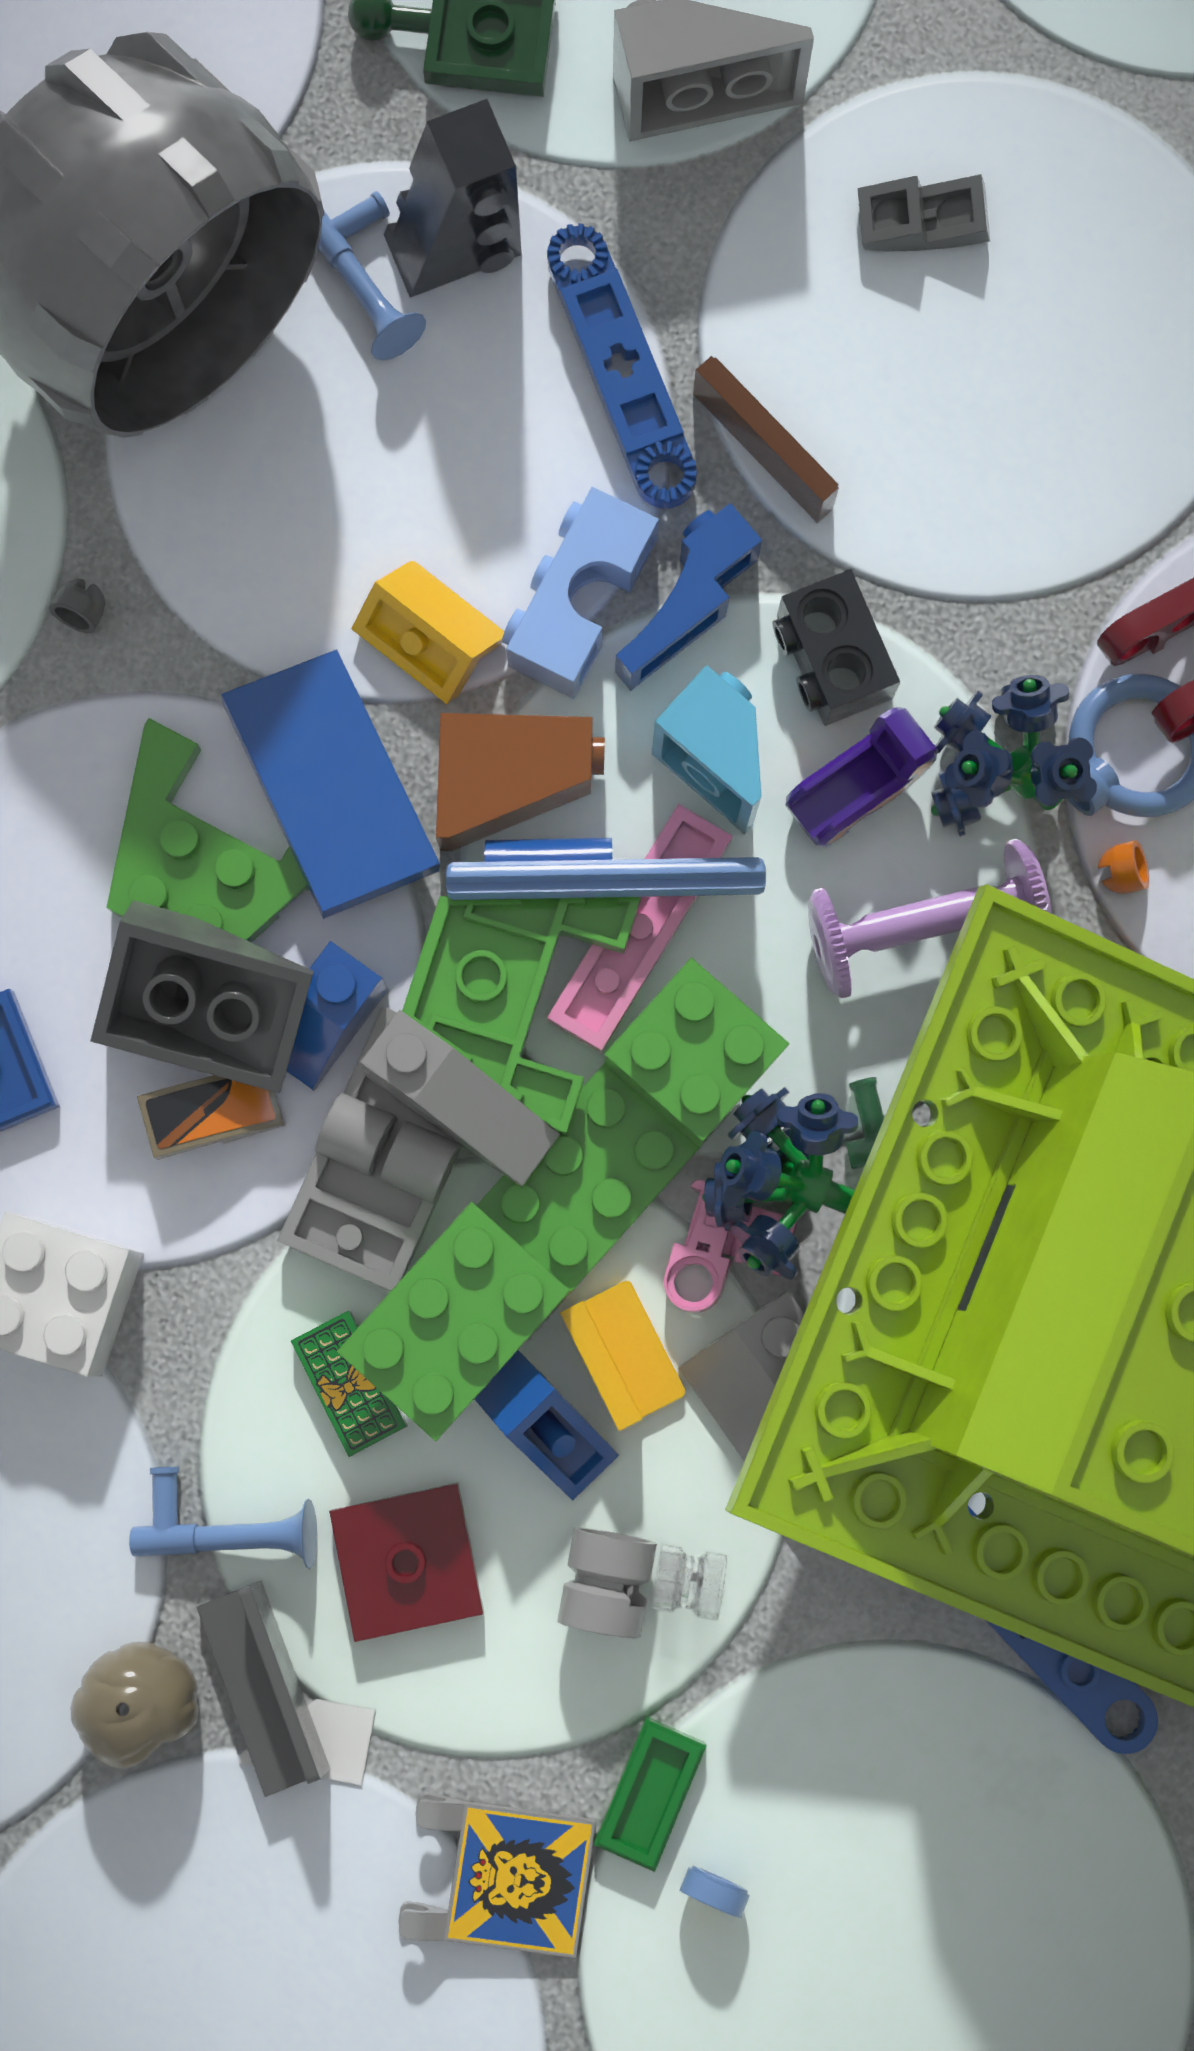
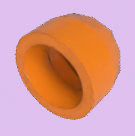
(1127, 868)

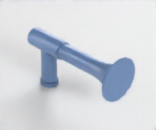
(394, 330)
(166, 1537)

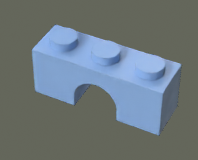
(600, 544)

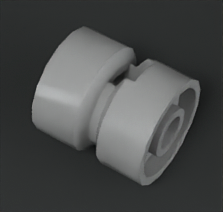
(607, 1583)

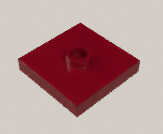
(406, 1562)

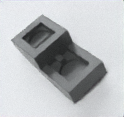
(928, 217)

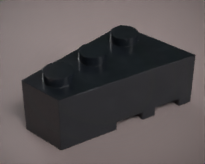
(460, 203)

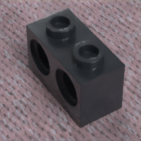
(850, 645)

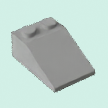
(703, 65)

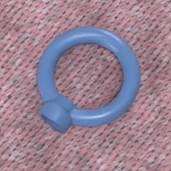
(1109, 790)

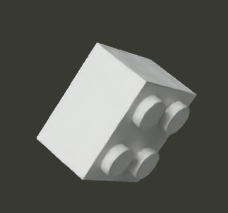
(62, 1294)

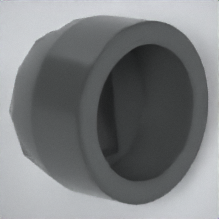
(78, 607)

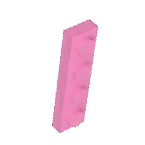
(610, 980)

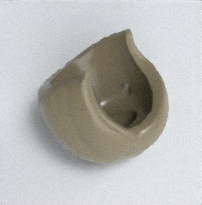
(159, 1701)

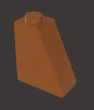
(509, 770)

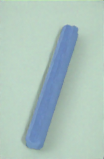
(605, 878)

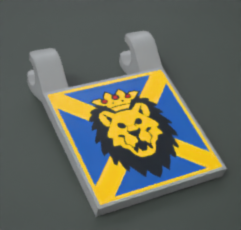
(513, 1878)

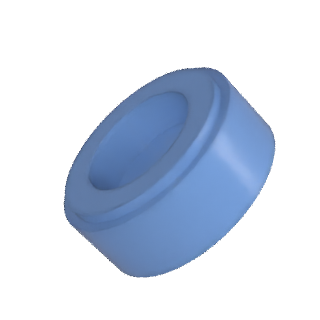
(715, 1891)

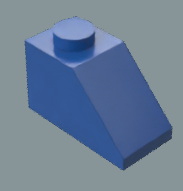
(335, 1009)
(545, 1426)

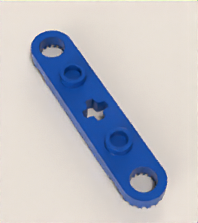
(634, 404)
(1086, 1690)

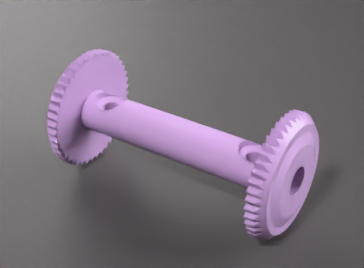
(911, 922)

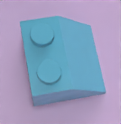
(713, 744)

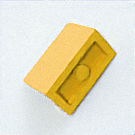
(426, 629)
(623, 1354)

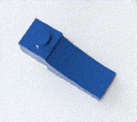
(713, 555)

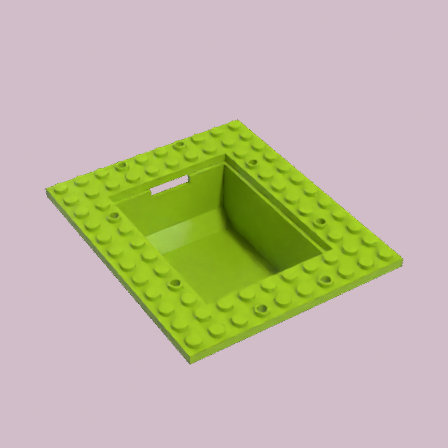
(1077, 1347)

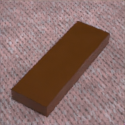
(765, 438)

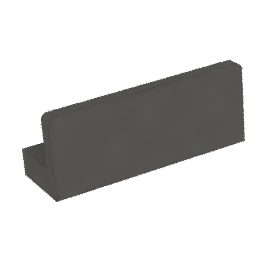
(263, 1689)

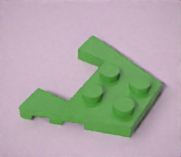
(187, 863)
(486, 976)

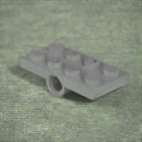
(370, 1181)

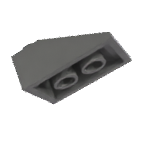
(200, 998)

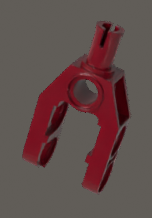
(1149, 629)

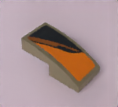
(206, 1113)

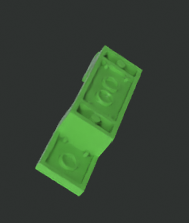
(529, 1247)

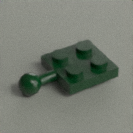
(470, 41)

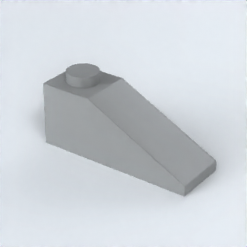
(458, 1098)

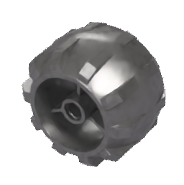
(144, 234)

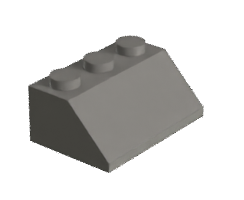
(743, 1367)

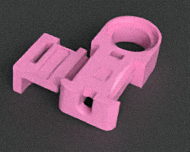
(704, 1230)

